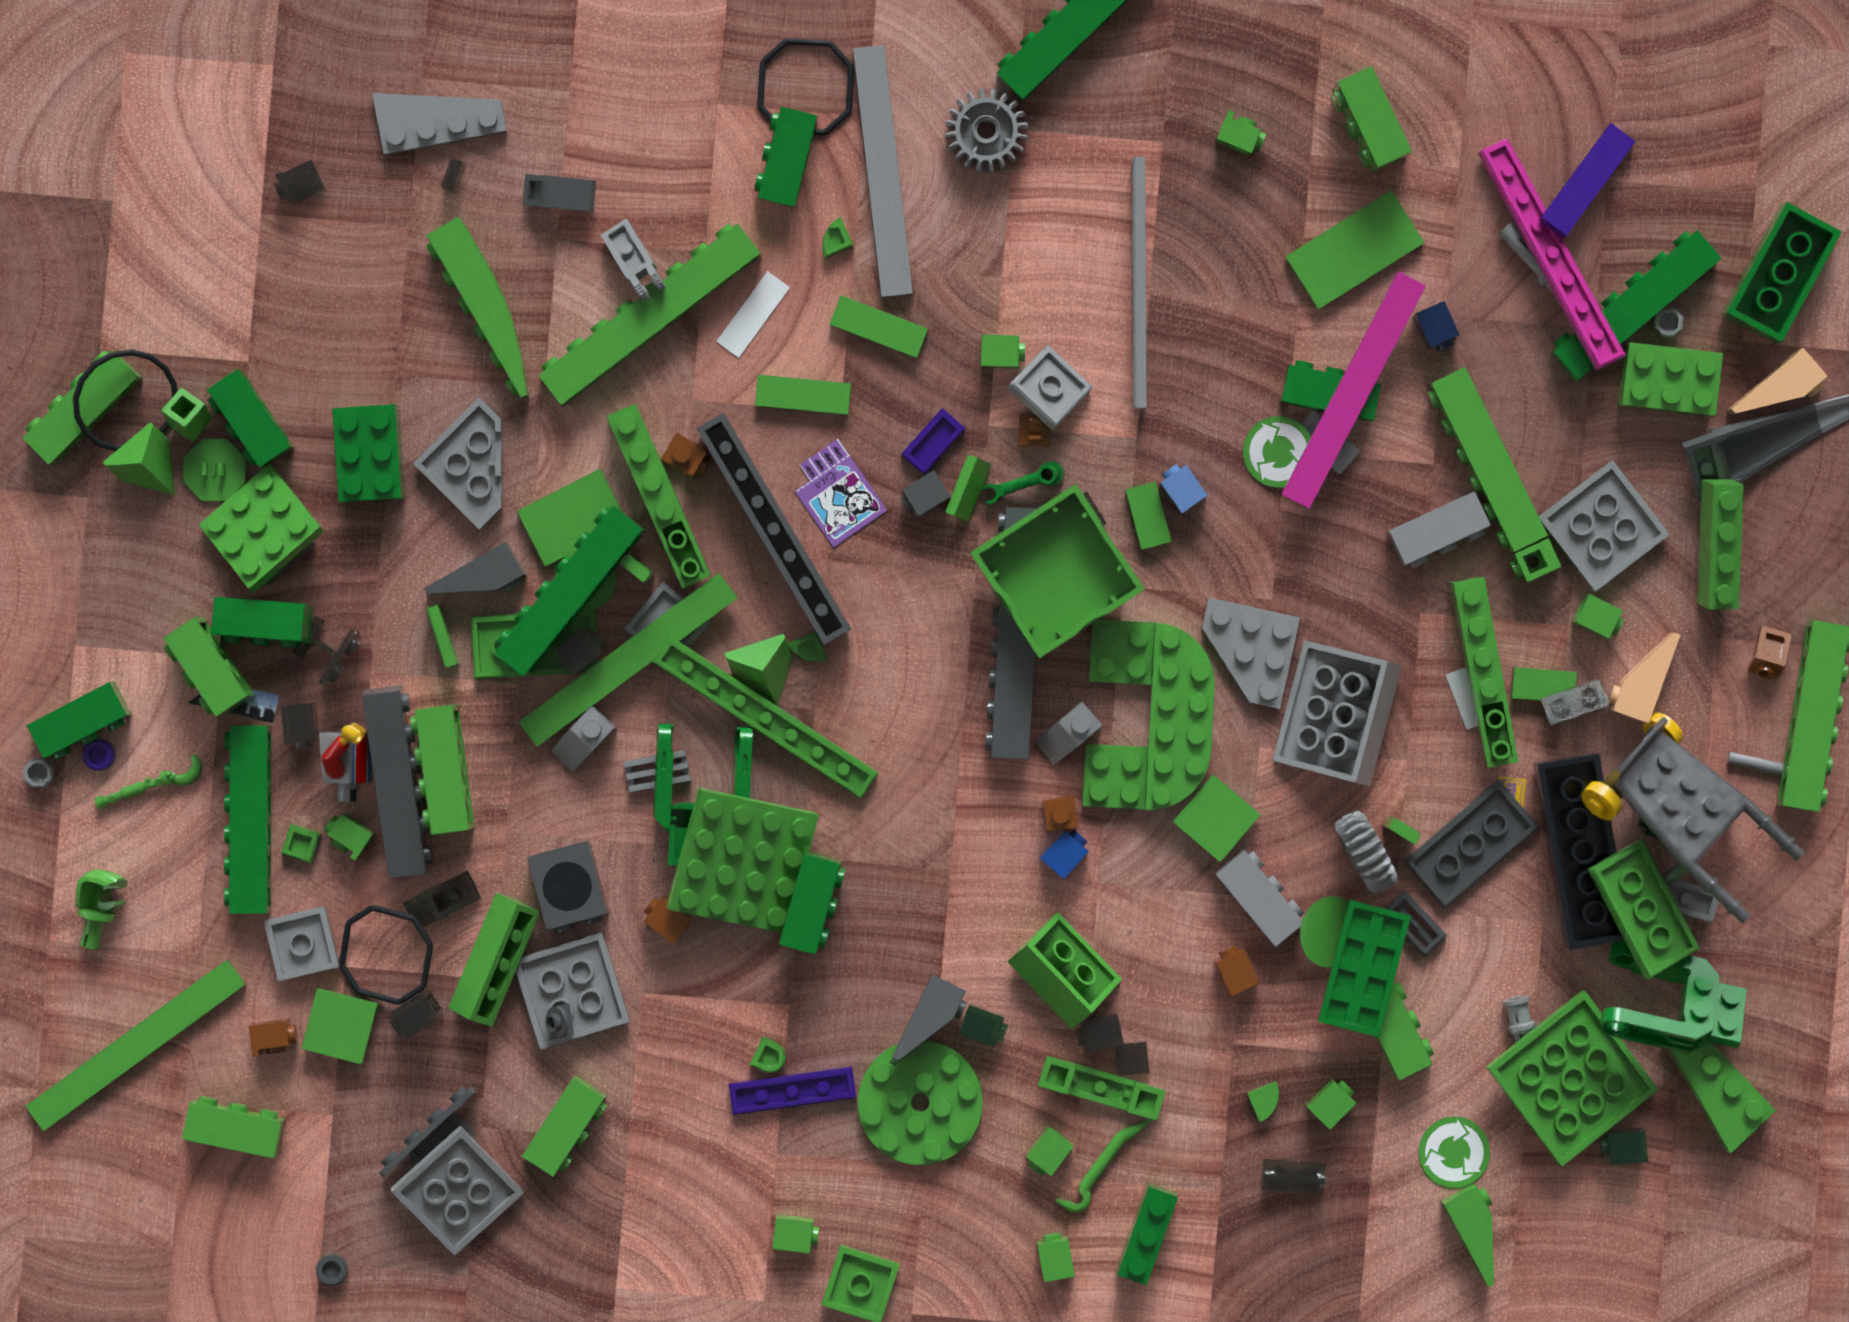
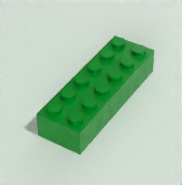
(569, 591)

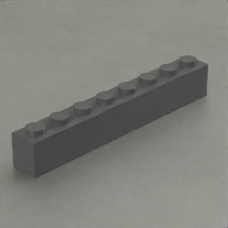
(774, 528)
(1012, 675)

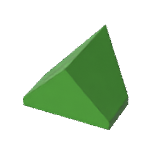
(144, 461)
(762, 666)

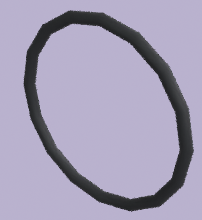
(100, 361)

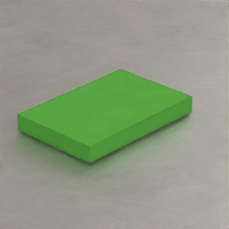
(566, 514)

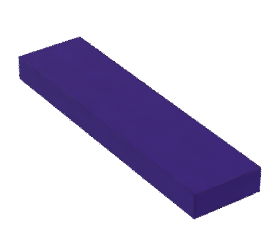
(1587, 180)
(792, 1090)

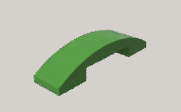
(1101, 1087)

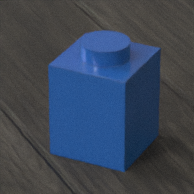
(1065, 852)

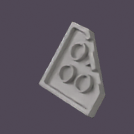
(468, 463)
(1253, 647)

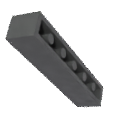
(396, 781)

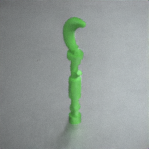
(166, 777)

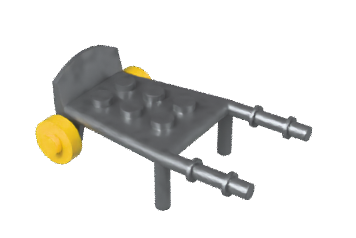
(1681, 804)

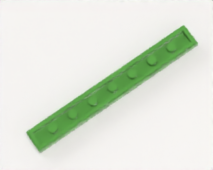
(627, 659)
(765, 717)
(135, 1045)

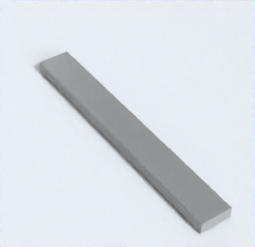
(882, 171)
(1139, 283)

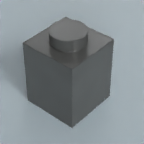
(924, 494)

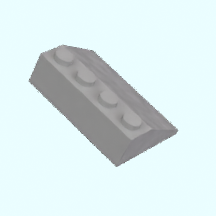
(1337, 713)

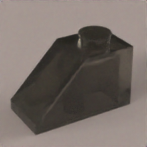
(443, 899)

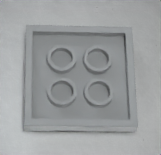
(1603, 526)
(574, 975)
(457, 1190)

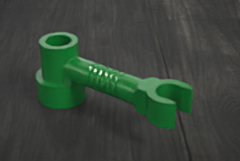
(1027, 481)

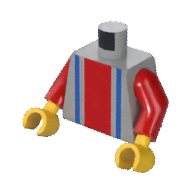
(346, 760)

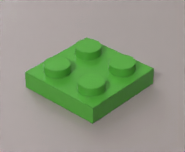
(860, 1284)

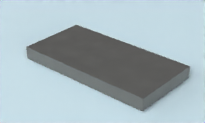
(1471, 843)

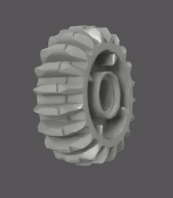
(986, 111)
(1366, 851)

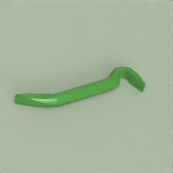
(1100, 1165)

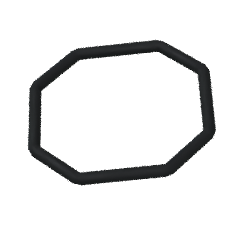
(808, 42)
(422, 932)

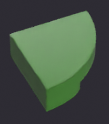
(836, 239)
(809, 648)
(1264, 1100)

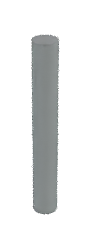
(1755, 763)

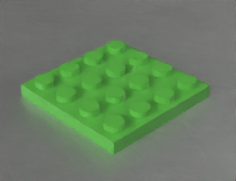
(741, 860)
(1571, 1079)

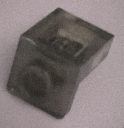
(299, 183)

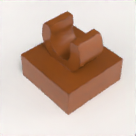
(1033, 431)

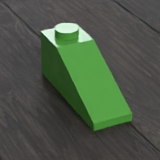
(1473, 1222)

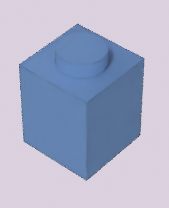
(1182, 487)

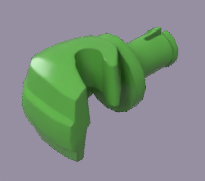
(95, 903)

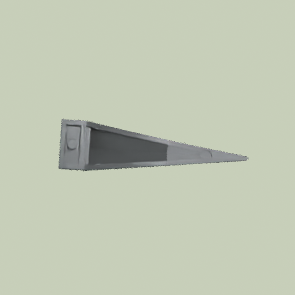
(1754, 444)

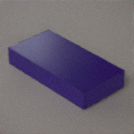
(933, 441)

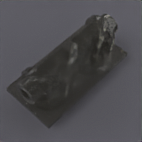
(1574, 702)
(1293, 1176)

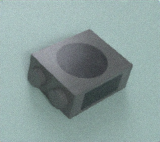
(568, 886)

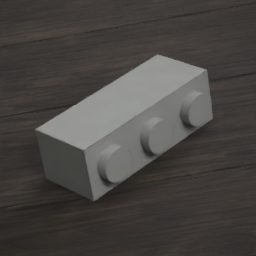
(1439, 530)
(1260, 896)

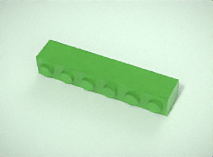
(1487, 459)
(1814, 716)

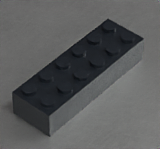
(1574, 845)

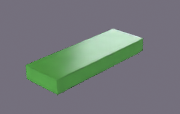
(878, 326)
(803, 394)

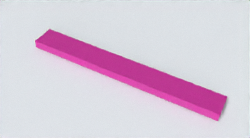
(1551, 255)
(1353, 390)

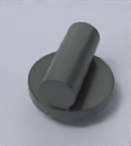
(559, 1021)

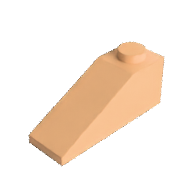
(1788, 381)
(1641, 686)

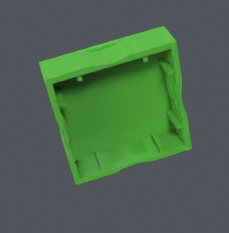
(1057, 571)

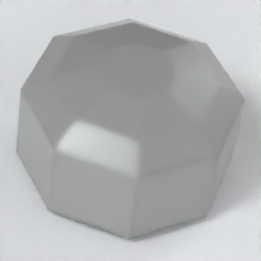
(1667, 322)
(38, 773)

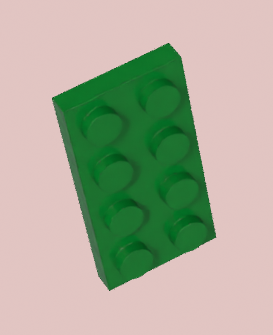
(1364, 968)

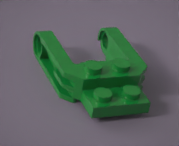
(676, 816)
(1706, 1009)

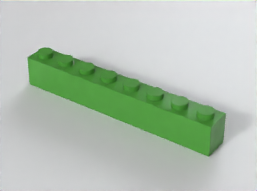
(644, 320)

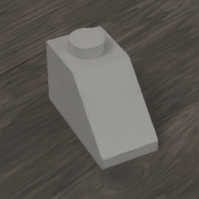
(1068, 733)
(583, 738)

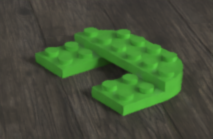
(1178, 723)

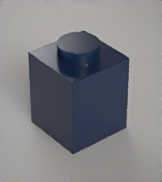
(1436, 326)

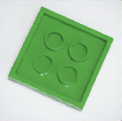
(261, 528)

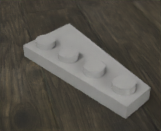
(430, 121)

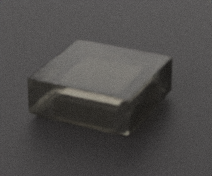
(453, 175)
(1132, 1058)

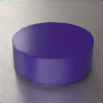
(99, 755)

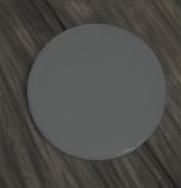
(332, 1269)

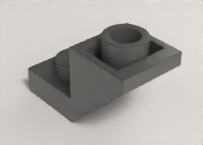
(559, 192)

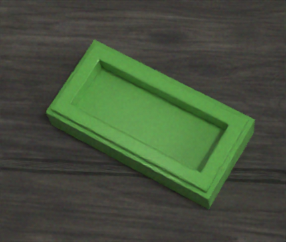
(968, 488)
(1148, 515)
(637, 568)
(443, 636)
(1540, 683)
(1402, 830)

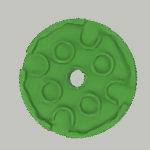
(926, 1134)

